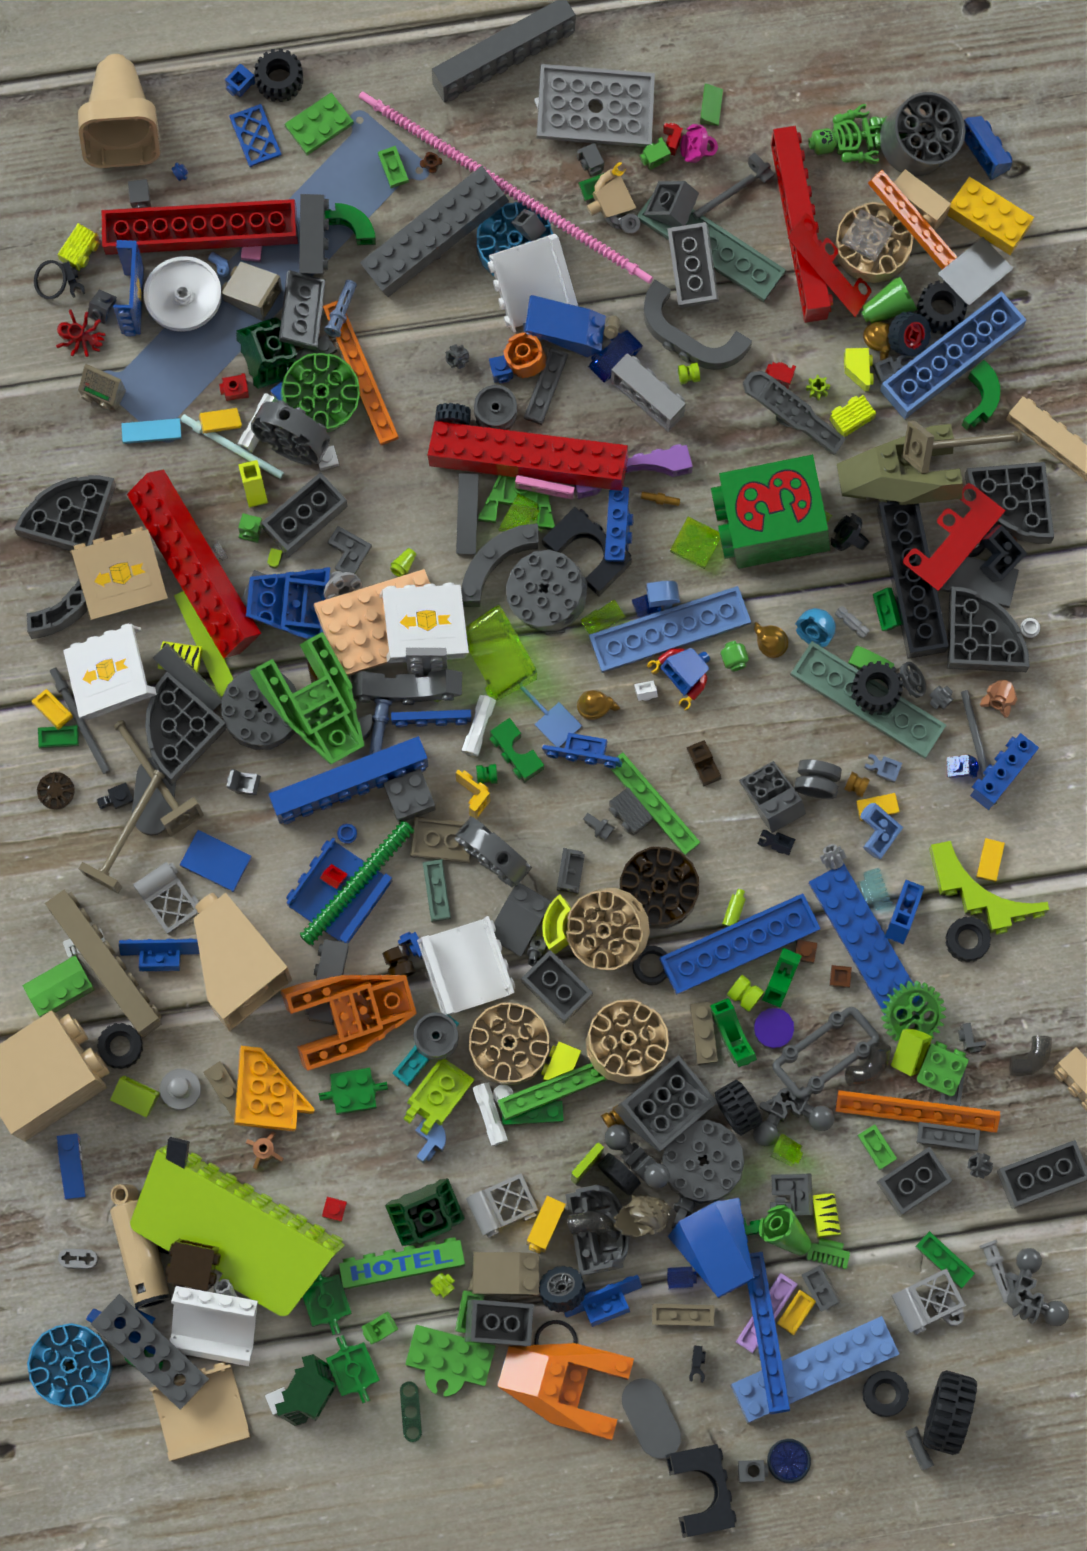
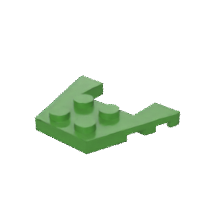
(505, 493)

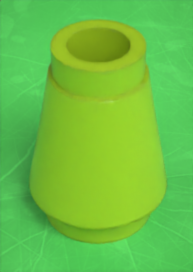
(403, 562)

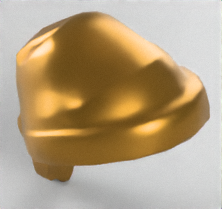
(877, 338)
(771, 640)
(595, 704)

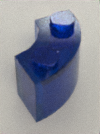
(604, 361)

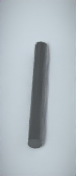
(724, 196)

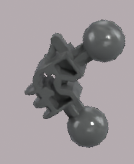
(767, 1133)
(653, 1173)
(1023, 1301)

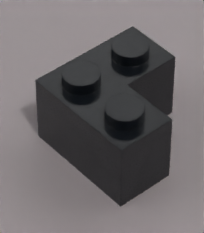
(1005, 553)

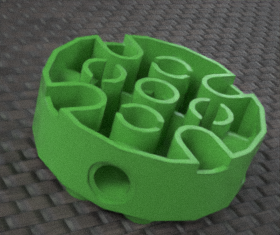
(324, 373)

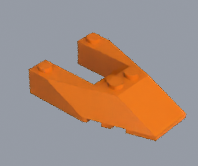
(361, 1009)
(552, 1380)

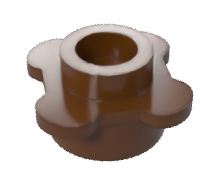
(431, 157)

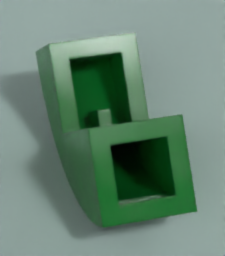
(781, 977)

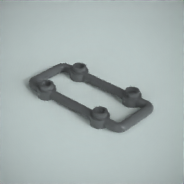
(816, 1083)

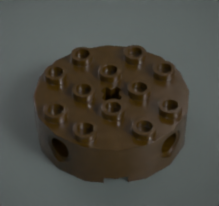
(664, 868)

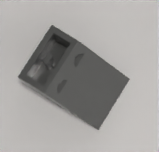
(773, 797)

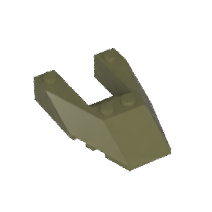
(888, 476)

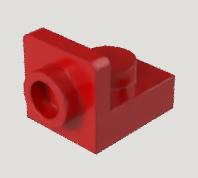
(674, 138)

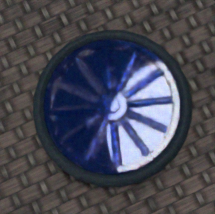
(789, 1460)

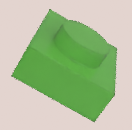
(379, 1328)

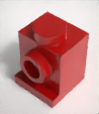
(781, 373)
(239, 391)

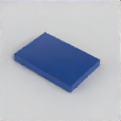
(215, 861)

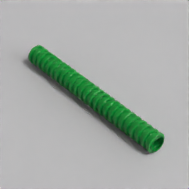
(357, 882)

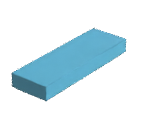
(151, 431)

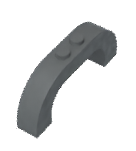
(684, 345)

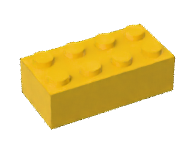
(990, 215)

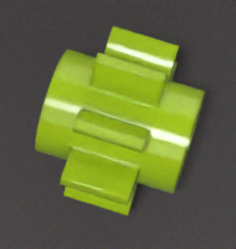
(813, 390)
(442, 1285)

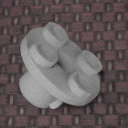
(341, 583)
(180, 1089)

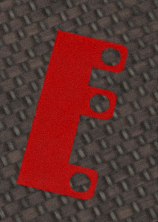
(823, 265)
(962, 539)

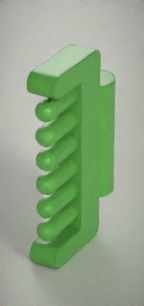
(829, 1248)

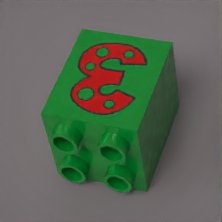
(771, 512)

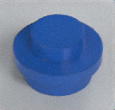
(180, 171)
(347, 833)

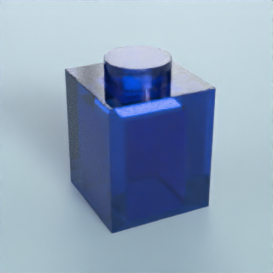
(681, 1278)

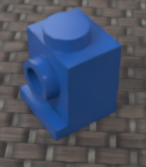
(239, 75)

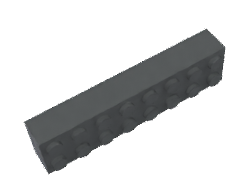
(503, 50)
(434, 231)

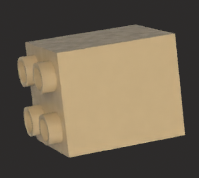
(46, 1074)

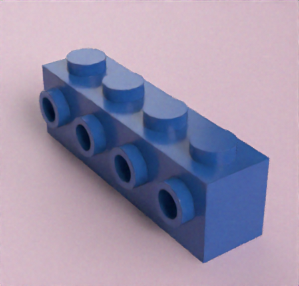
(1004, 771)

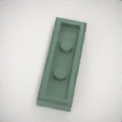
(436, 890)

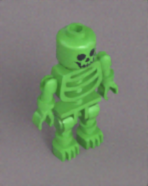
(825, 140)

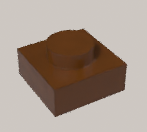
(807, 950)
(840, 976)

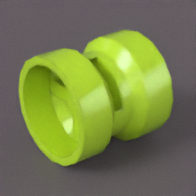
(692, 371)

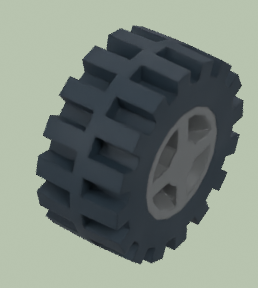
(453, 413)

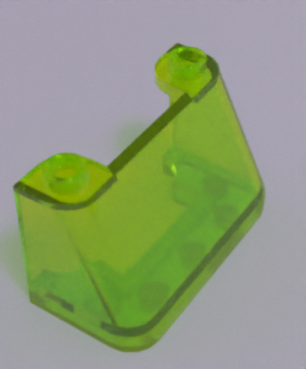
(499, 654)

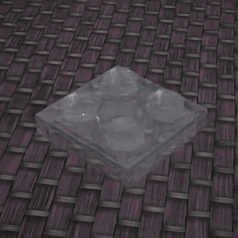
(867, 235)

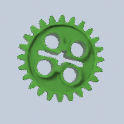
(903, 1000)

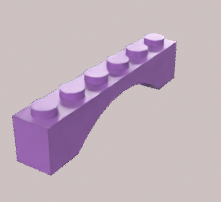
(671, 462)

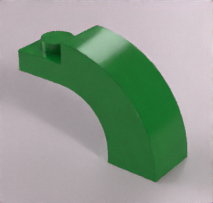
(354, 220)

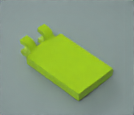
(438, 1094)

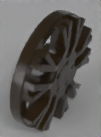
(55, 790)

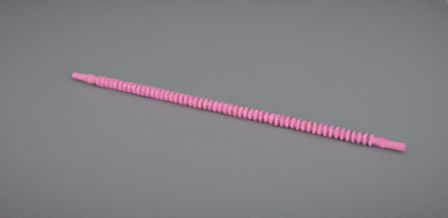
(508, 189)

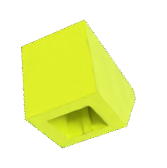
(857, 366)
(253, 483)
(563, 1061)

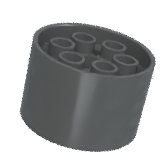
(944, 120)

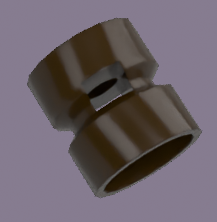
(398, 961)

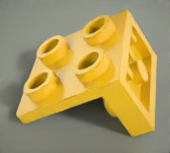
(481, 795)

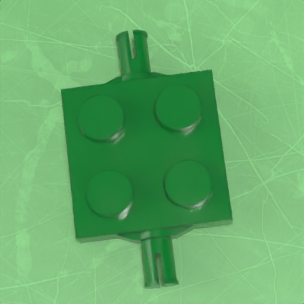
(353, 1091)
(327, 1302)
(352, 1369)

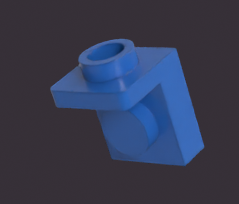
(500, 370)
(414, 947)

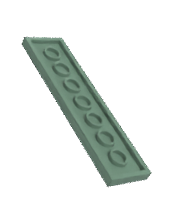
(731, 257)
(834, 681)

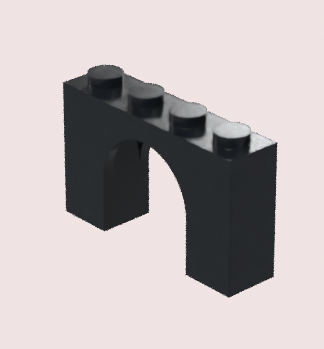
(577, 526)
(708, 1462)

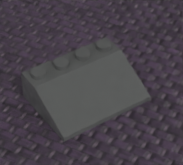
(666, 1104)

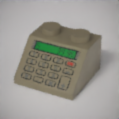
(101, 388)

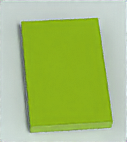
(587, 1162)

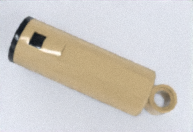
(138, 1253)

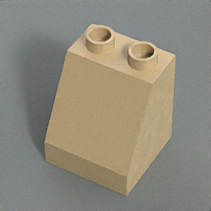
(235, 961)

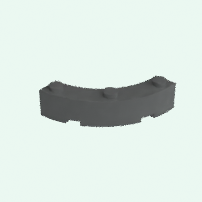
(491, 555)
(58, 617)
(407, 687)

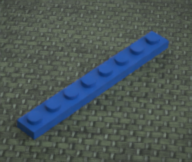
(767, 1337)

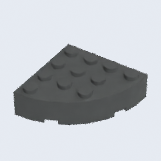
(1022, 493)
(68, 512)
(983, 635)
(179, 728)

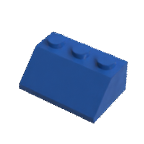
(986, 147)

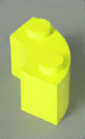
(555, 924)

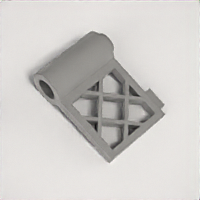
(157, 883)
(487, 1213)
(913, 1310)

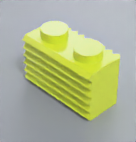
(79, 247)
(852, 416)

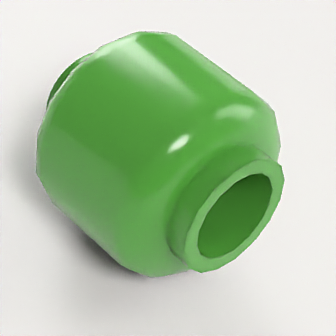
(734, 656)

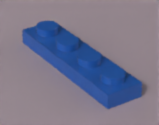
(423, 718)

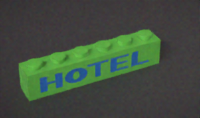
(401, 1264)

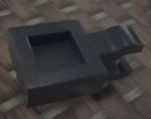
(71, 276)
(118, 796)
(779, 842)
(697, 1359)

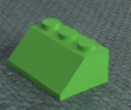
(58, 987)

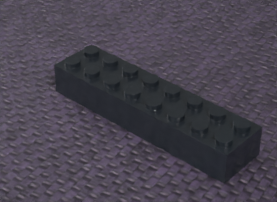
(915, 598)

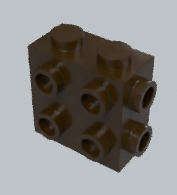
(192, 1265)

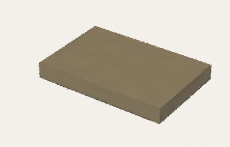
(436, 840)

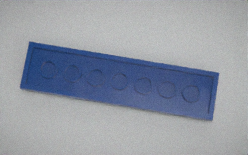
(860, 934)
(739, 944)

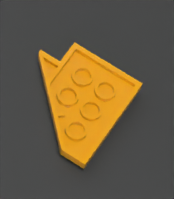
(265, 1094)

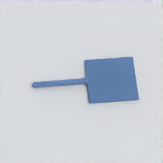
(556, 722)

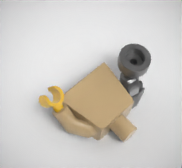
(612, 199)

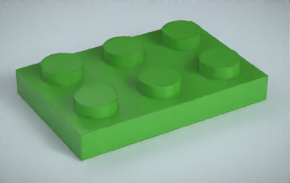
(319, 123)

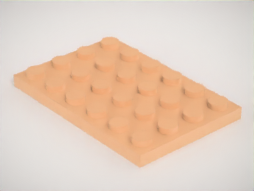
(357, 623)

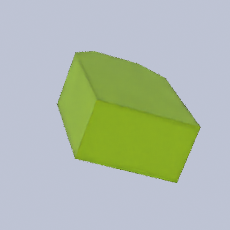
(274, 558)

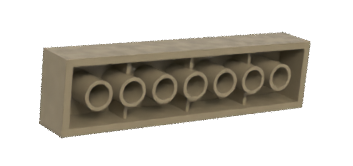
(101, 960)

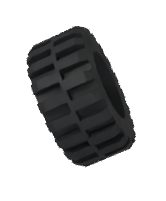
(950, 1412)

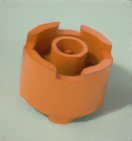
(525, 355)

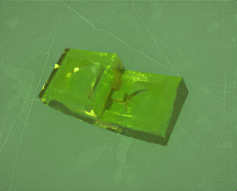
(603, 618)

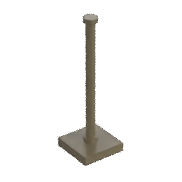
(920, 443)
(181, 815)
(101, 875)

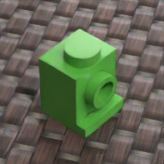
(655, 154)
(250, 527)

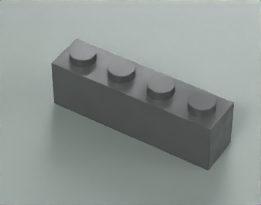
(331, 964)

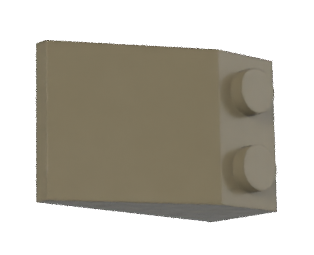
(506, 1273)

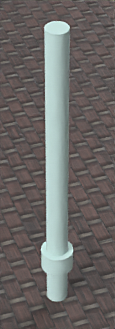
(196, 425)

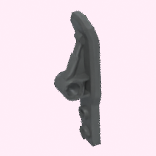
(791, 410)

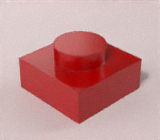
(334, 876)
(334, 1209)

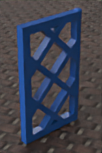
(246, 148)

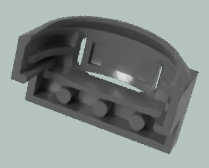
(589, 1254)

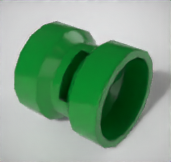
(487, 774)

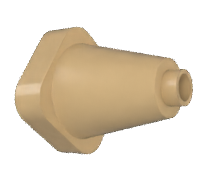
(118, 121)

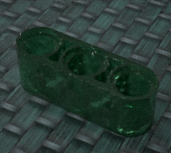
(407, 1402)

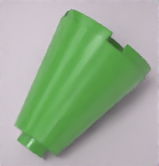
(889, 302)
(784, 1231)

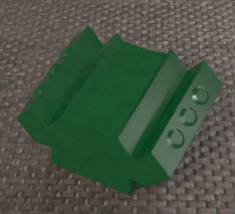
(264, 353)
(425, 1212)
(307, 1392)

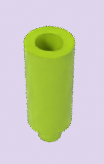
(734, 908)

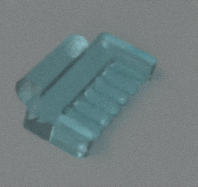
(870, 889)

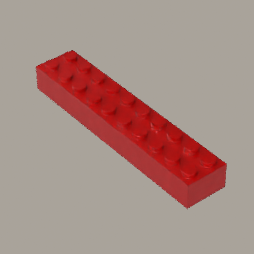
(796, 202)
(202, 226)
(528, 455)
(193, 563)

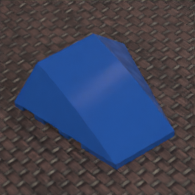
(288, 600)
(716, 1245)

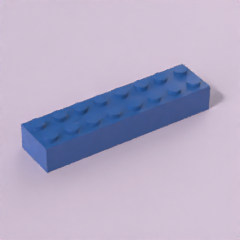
(348, 780)

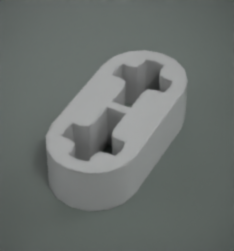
(77, 1263)
(948, 1302)

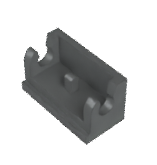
(570, 871)
(821, 1288)

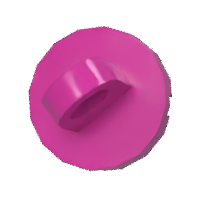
(695, 143)

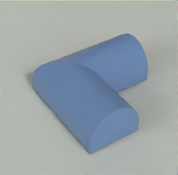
(885, 830)

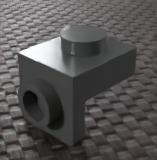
(101, 305)
(243, 782)
(965, 1034)

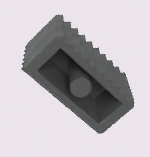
(630, 811)

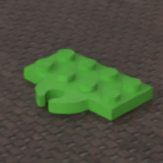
(449, 1359)

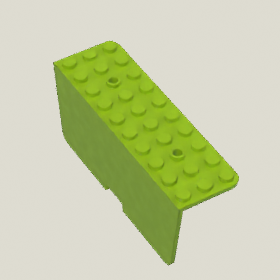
(261, 1244)

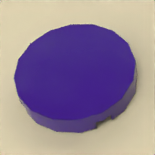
(774, 1028)

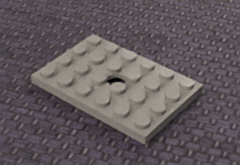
(625, 100)

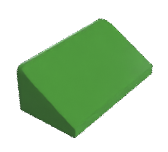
(711, 105)

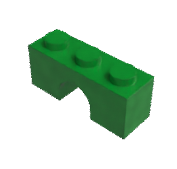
(524, 765)

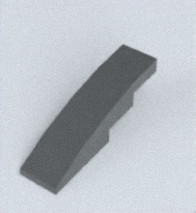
(467, 513)

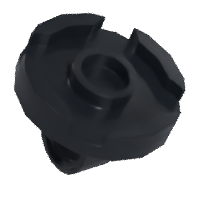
(849, 533)

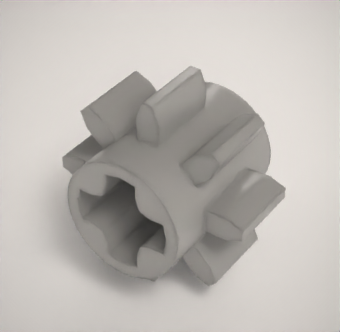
(833, 856)

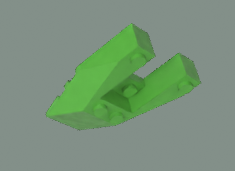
(321, 711)

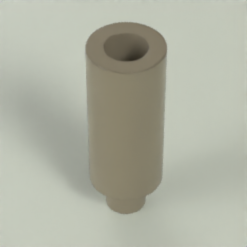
(612, 327)

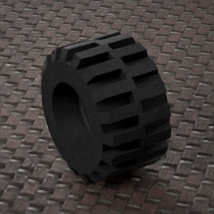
(275, 61)
(938, 321)
(883, 673)
(738, 1107)

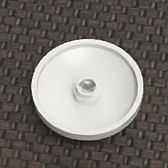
(182, 293)

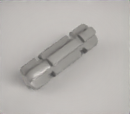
(852, 622)

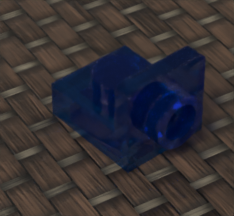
(642, 608)

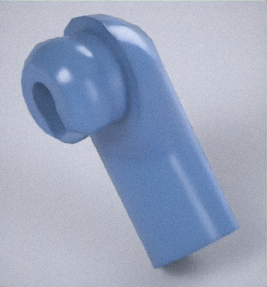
(221, 263)

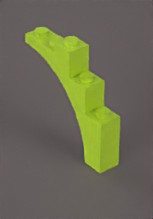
(999, 911)

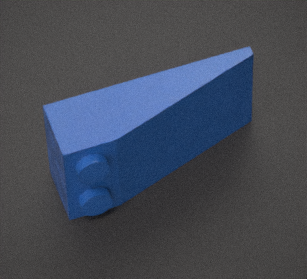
(566, 325)

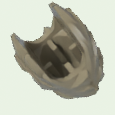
(642, 1216)

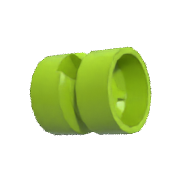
(745, 993)

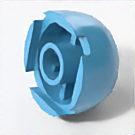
(816, 626)

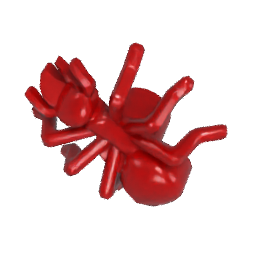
(75, 333)

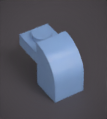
(663, 594)
(434, 1138)

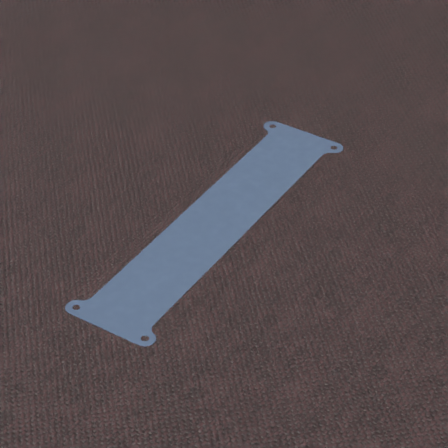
(183, 363)

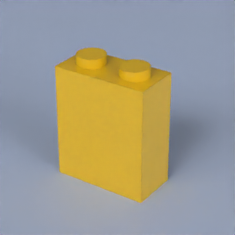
(545, 1225)

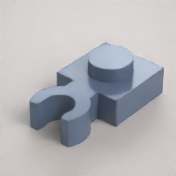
(887, 768)

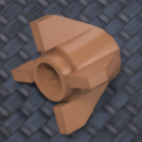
(1000, 696)
(268, 1154)

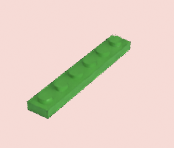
(656, 806)
(549, 1091)

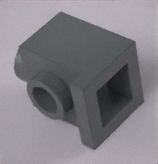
(591, 159)

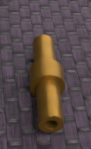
(660, 498)

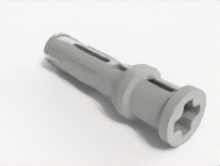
(991, 1261)

